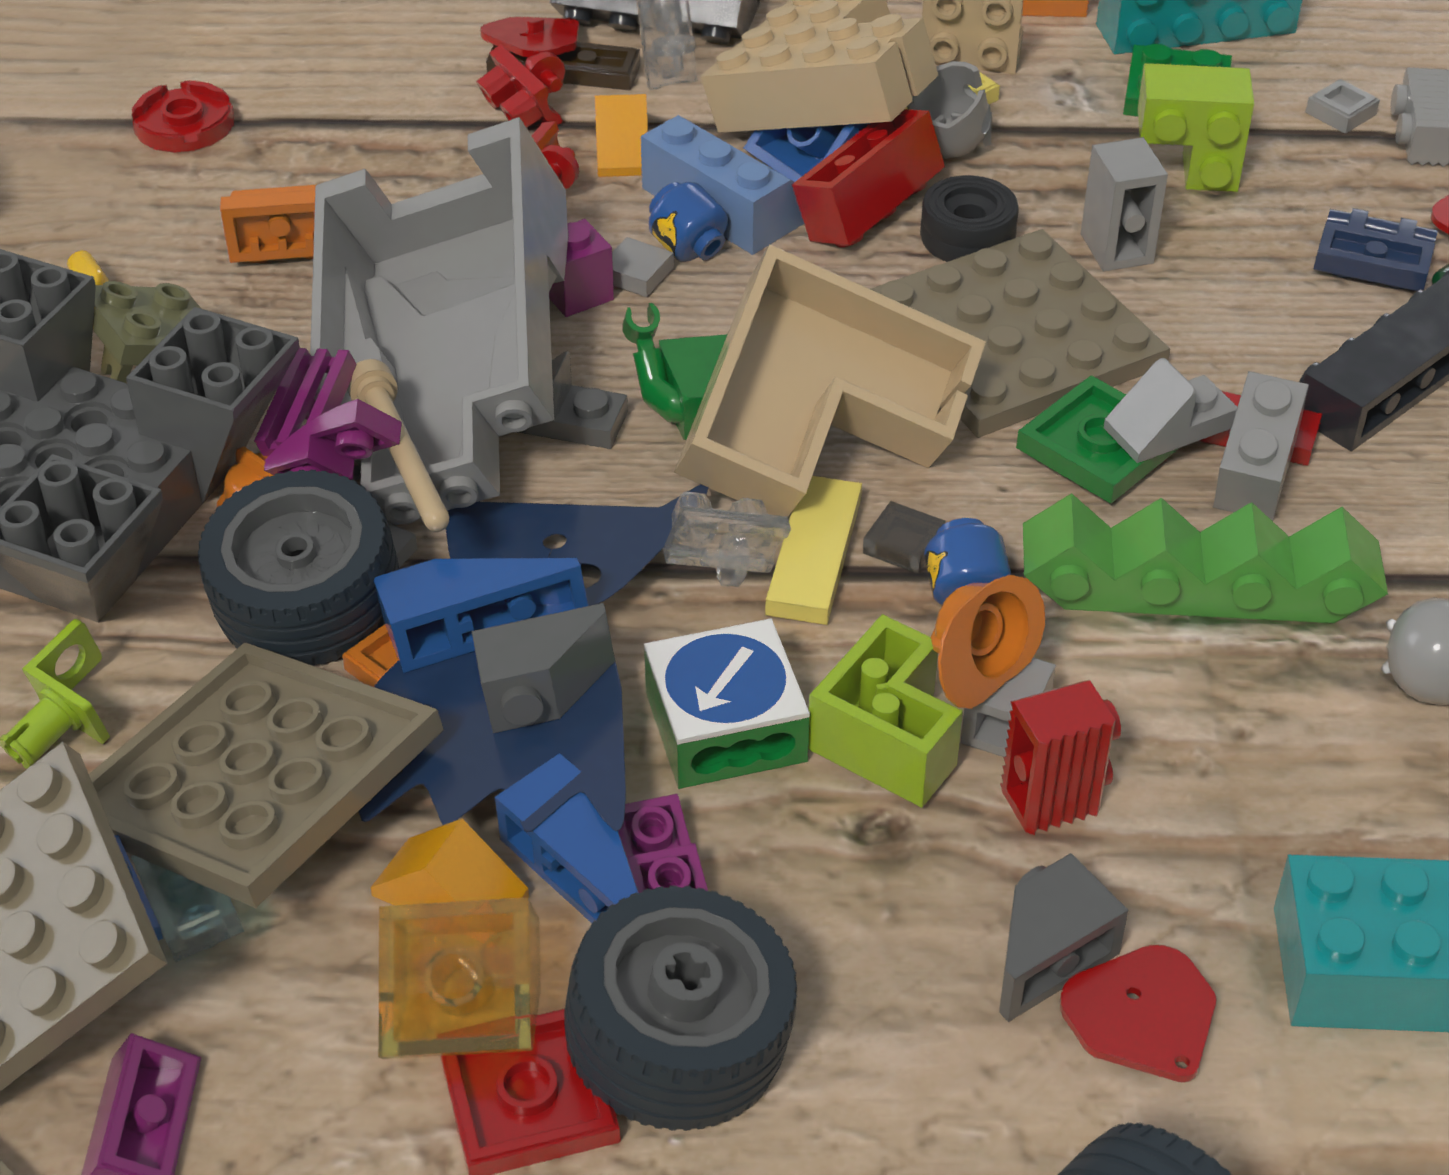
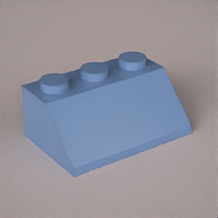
(753, 195)

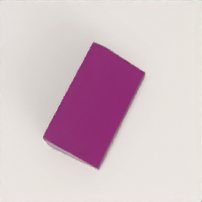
(142, 1110)

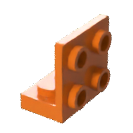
(269, 223)

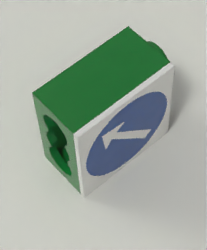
(726, 703)

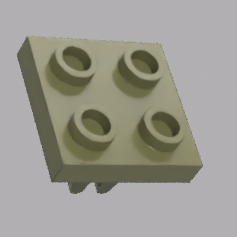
(135, 321)

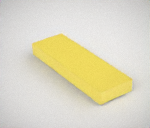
(814, 551)

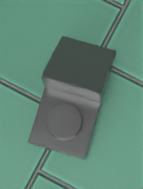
(580, 412)

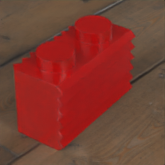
(1059, 755)

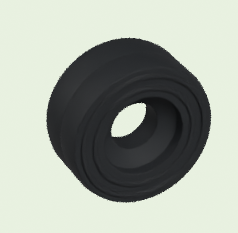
(967, 216)

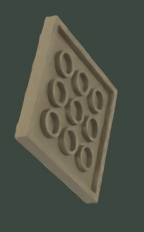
(1041, 326)
(256, 770)
(67, 912)

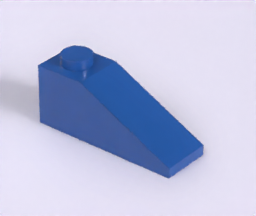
(441, 601)
(570, 848)

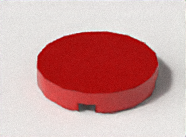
(183, 117)

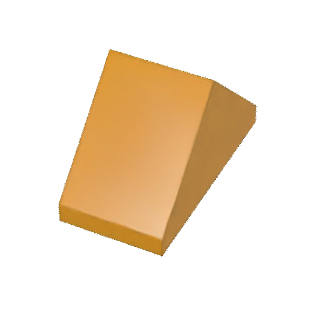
(619, 130)
(447, 867)

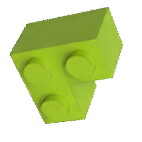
(1206, 113)
(882, 714)

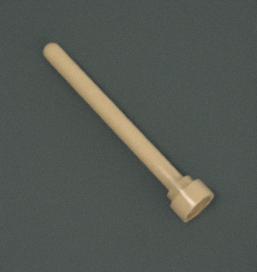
(376, 386)

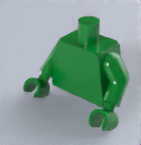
(676, 372)

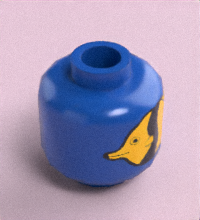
(687, 221)
(964, 554)

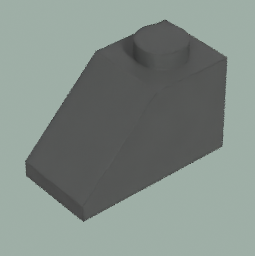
(541, 664)
(1057, 928)

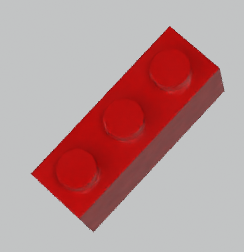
(868, 178)

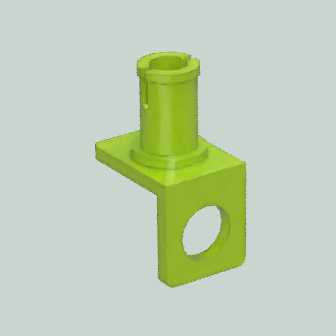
(58, 704)

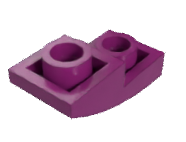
(336, 440)
(660, 845)

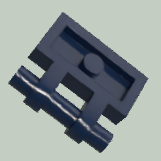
(1376, 249)

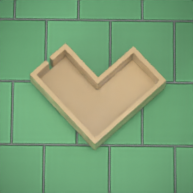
(821, 67)
(817, 356)

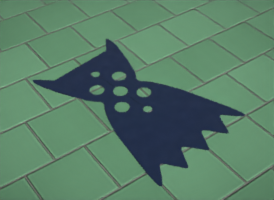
(467, 757)

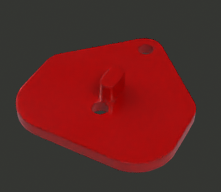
(532, 35)
(1148, 1032)

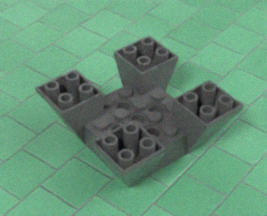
(105, 466)

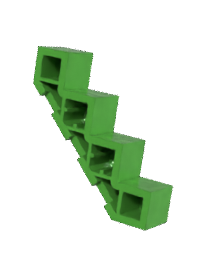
(1226, 571)

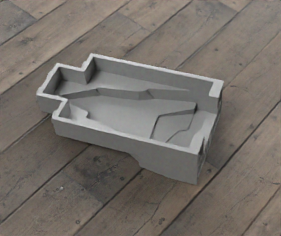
(452, 304)

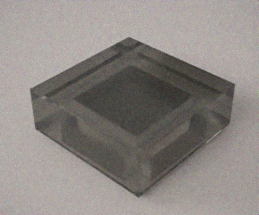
(901, 536)

